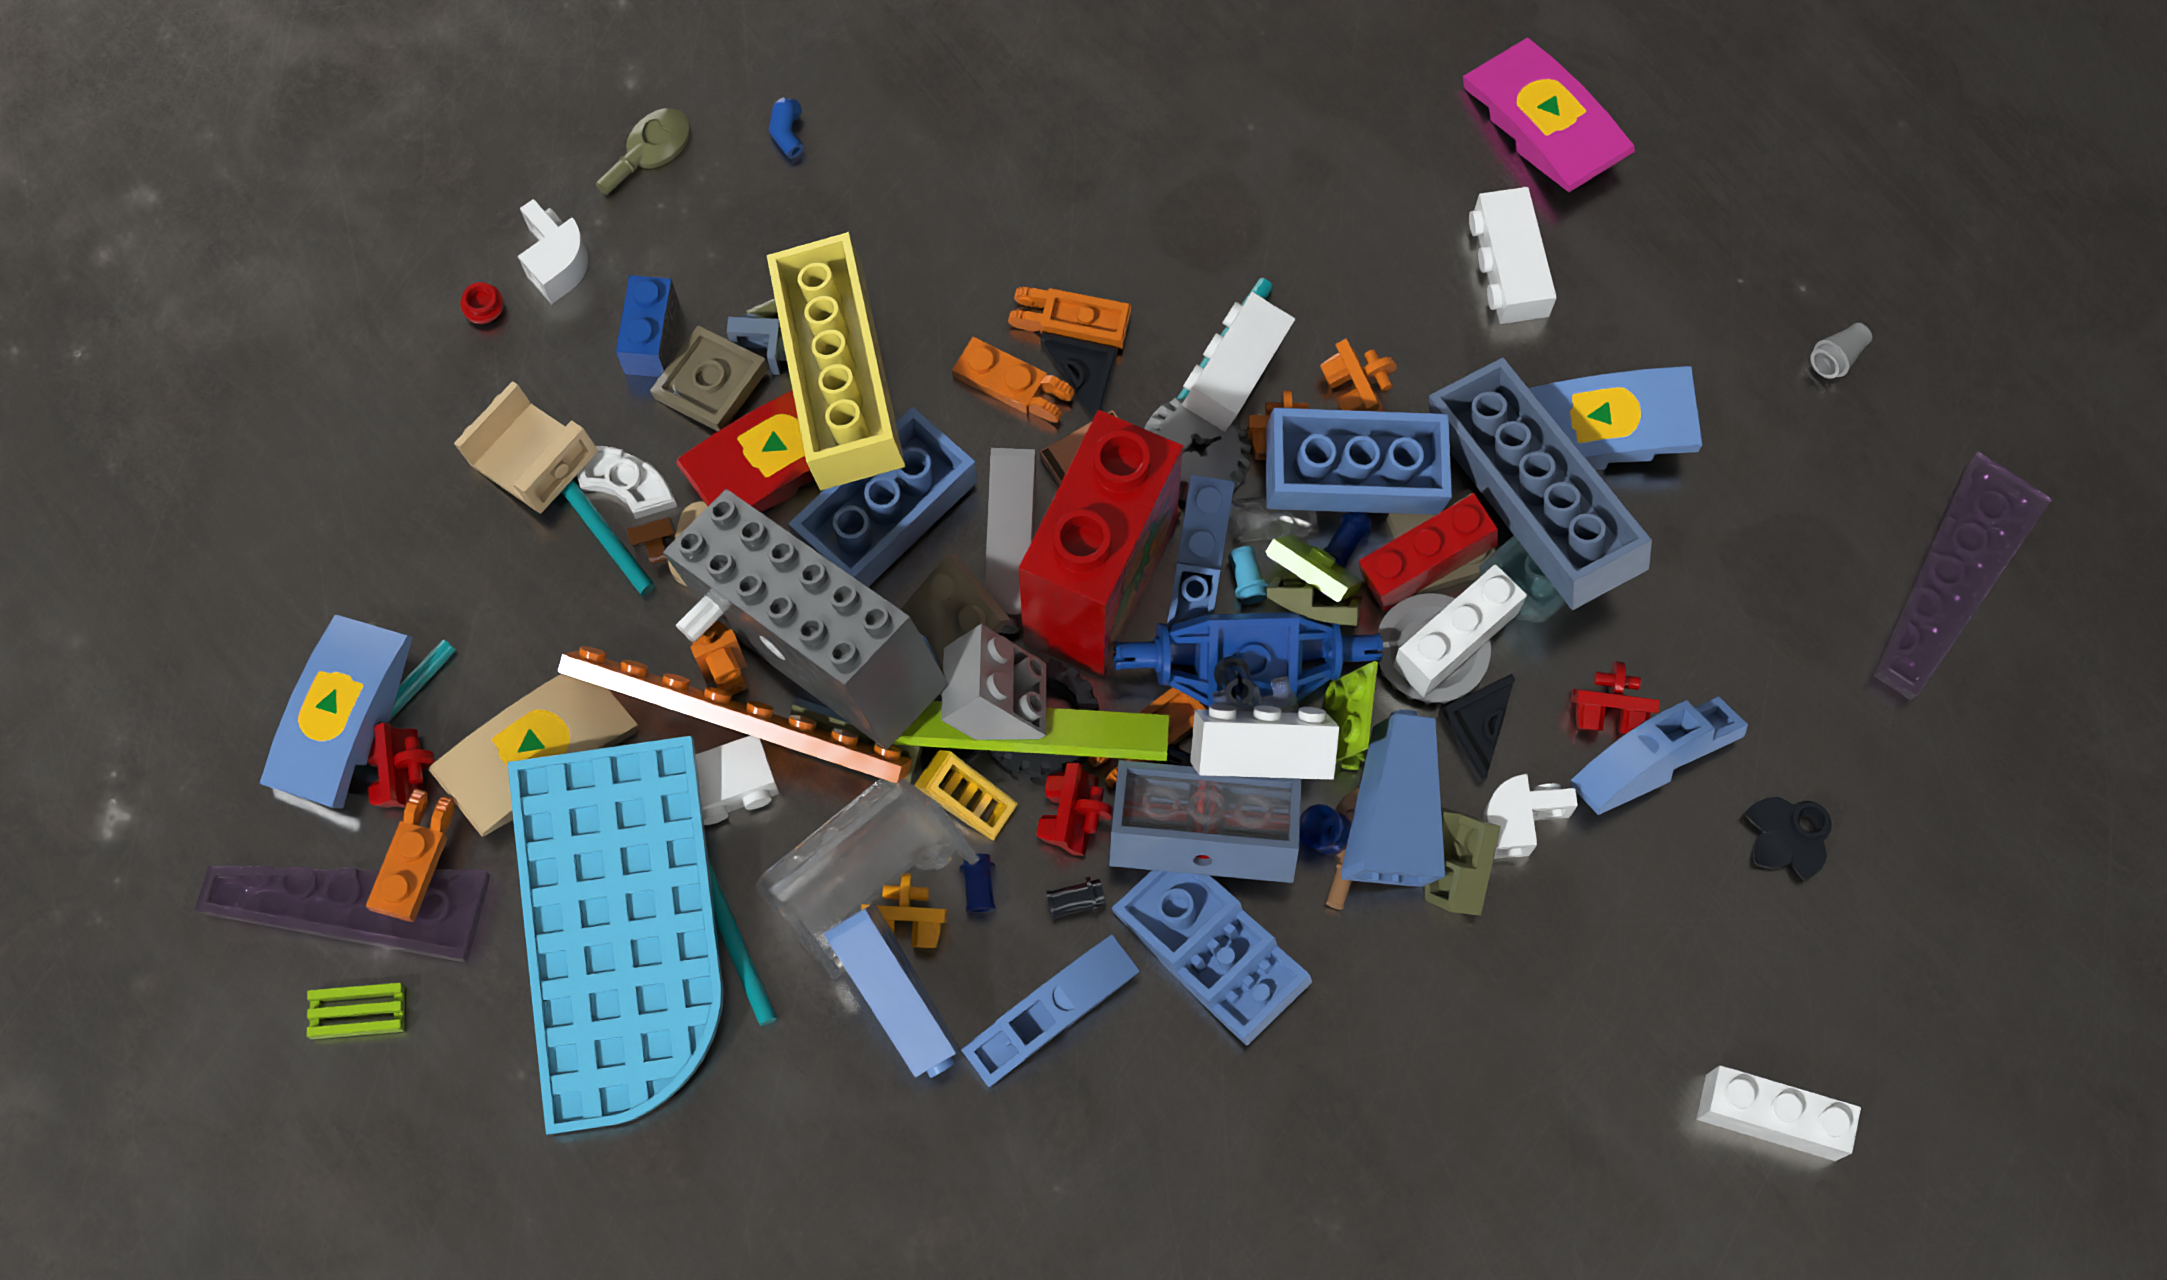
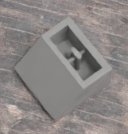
(993, 688)

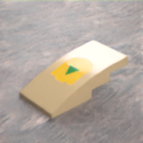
(550, 721)

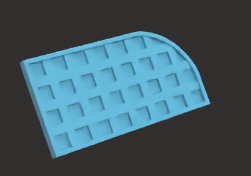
(616, 927)

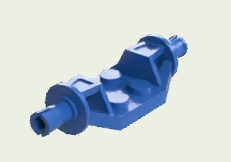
(1266, 641)

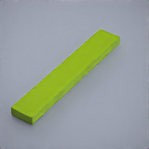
(1067, 733)

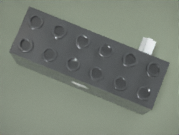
(805, 618)

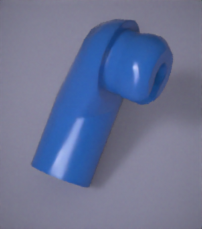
(780, 126)

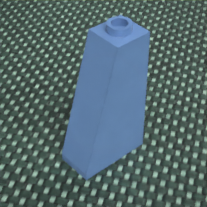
(1398, 806)
(893, 991)

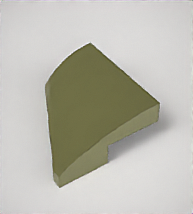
(1468, 861)

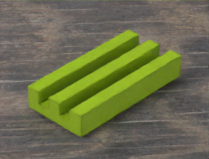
(317, 1013)

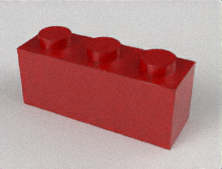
(1428, 552)

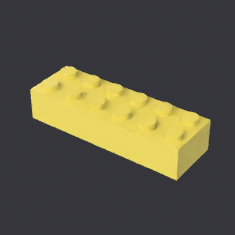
(834, 362)

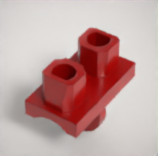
(1593, 704)
(399, 765)
(1078, 809)

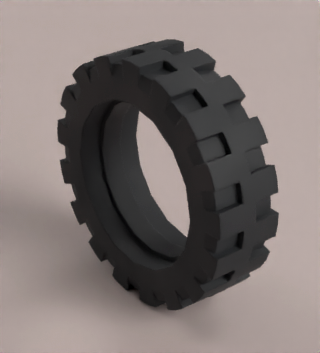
(1040, 765)

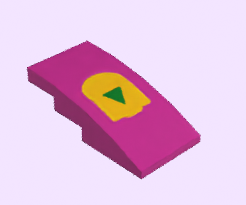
(1548, 115)

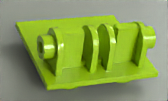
(1351, 707)

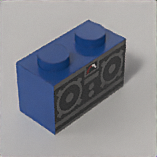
(647, 326)

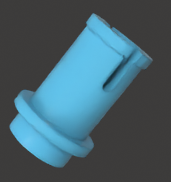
(1250, 584)

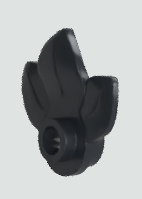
(1785, 840)

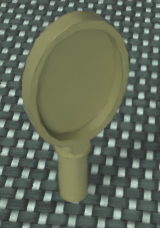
(650, 145)

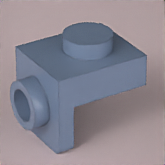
(759, 335)

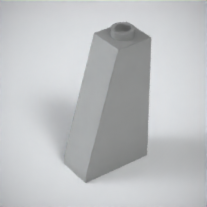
(1009, 527)

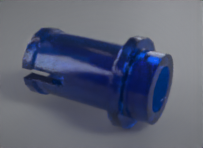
(1348, 536)
(979, 884)

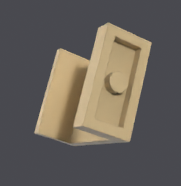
(525, 448)

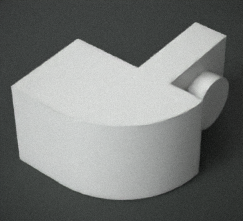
(560, 255)
(1516, 809)

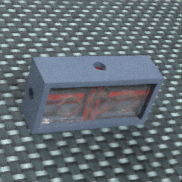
(1205, 823)

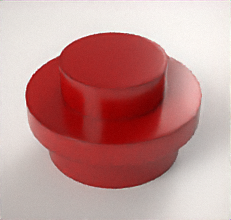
(481, 303)

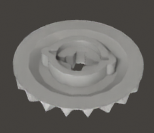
(1224, 457)
(1403, 623)

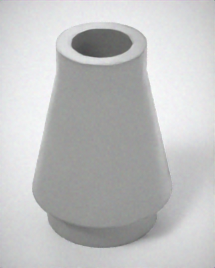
(1837, 353)

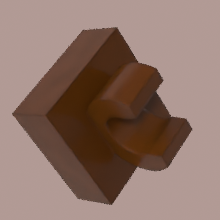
(652, 536)

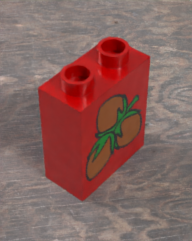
(1100, 543)

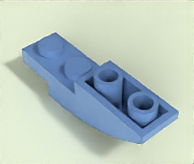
(1201, 548)
(1654, 749)
(1050, 1010)

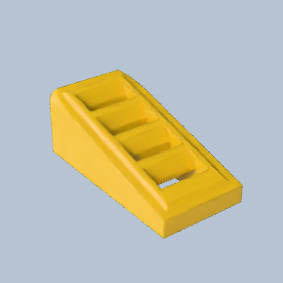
(934, 774)

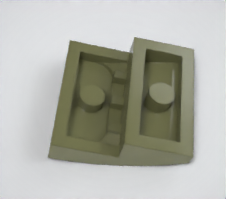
(1303, 599)

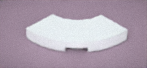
(628, 479)

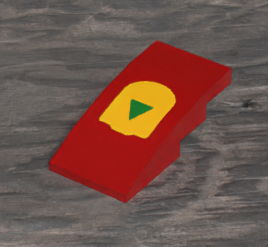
(752, 457)

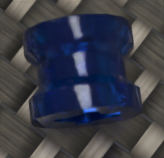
(1315, 826)

